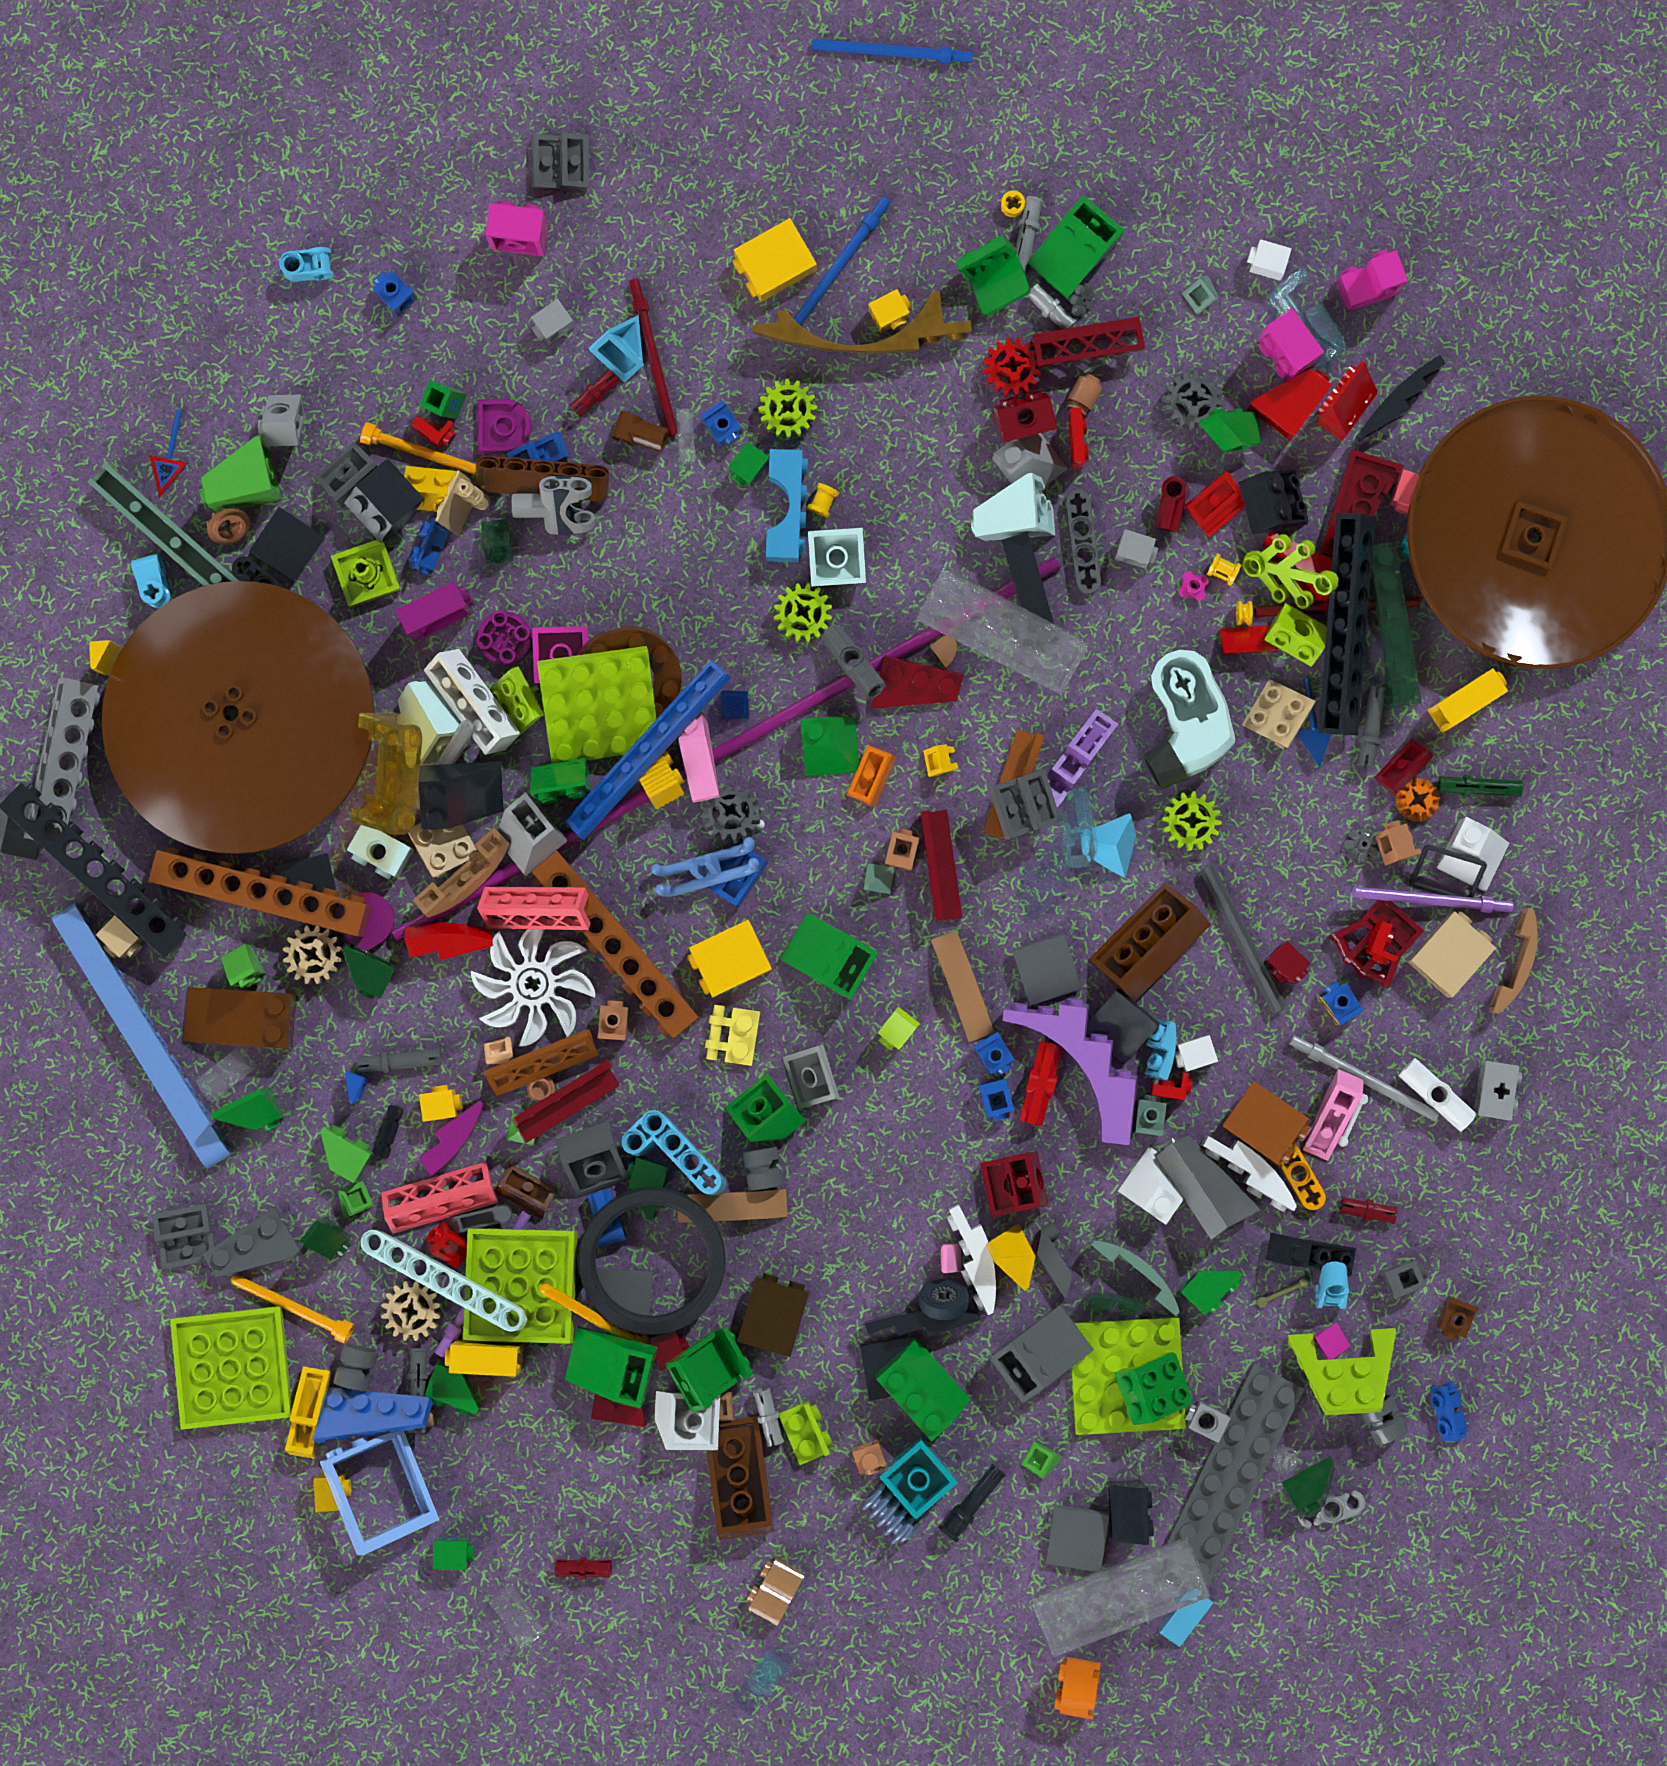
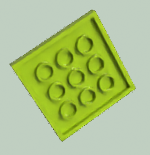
(596, 703)
(515, 1268)
(1117, 1346)
(231, 1367)

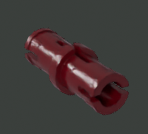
(594, 393)
(1368, 1210)
(583, 1568)

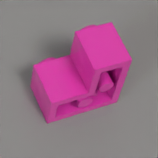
(1375, 282)

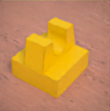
(938, 760)

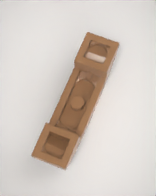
(467, 878)
(1528, 930)
(962, 986)
(742, 1205)

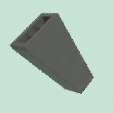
(1205, 1187)

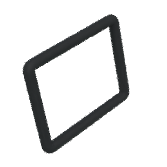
(1483, 864)

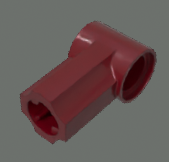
(1170, 507)

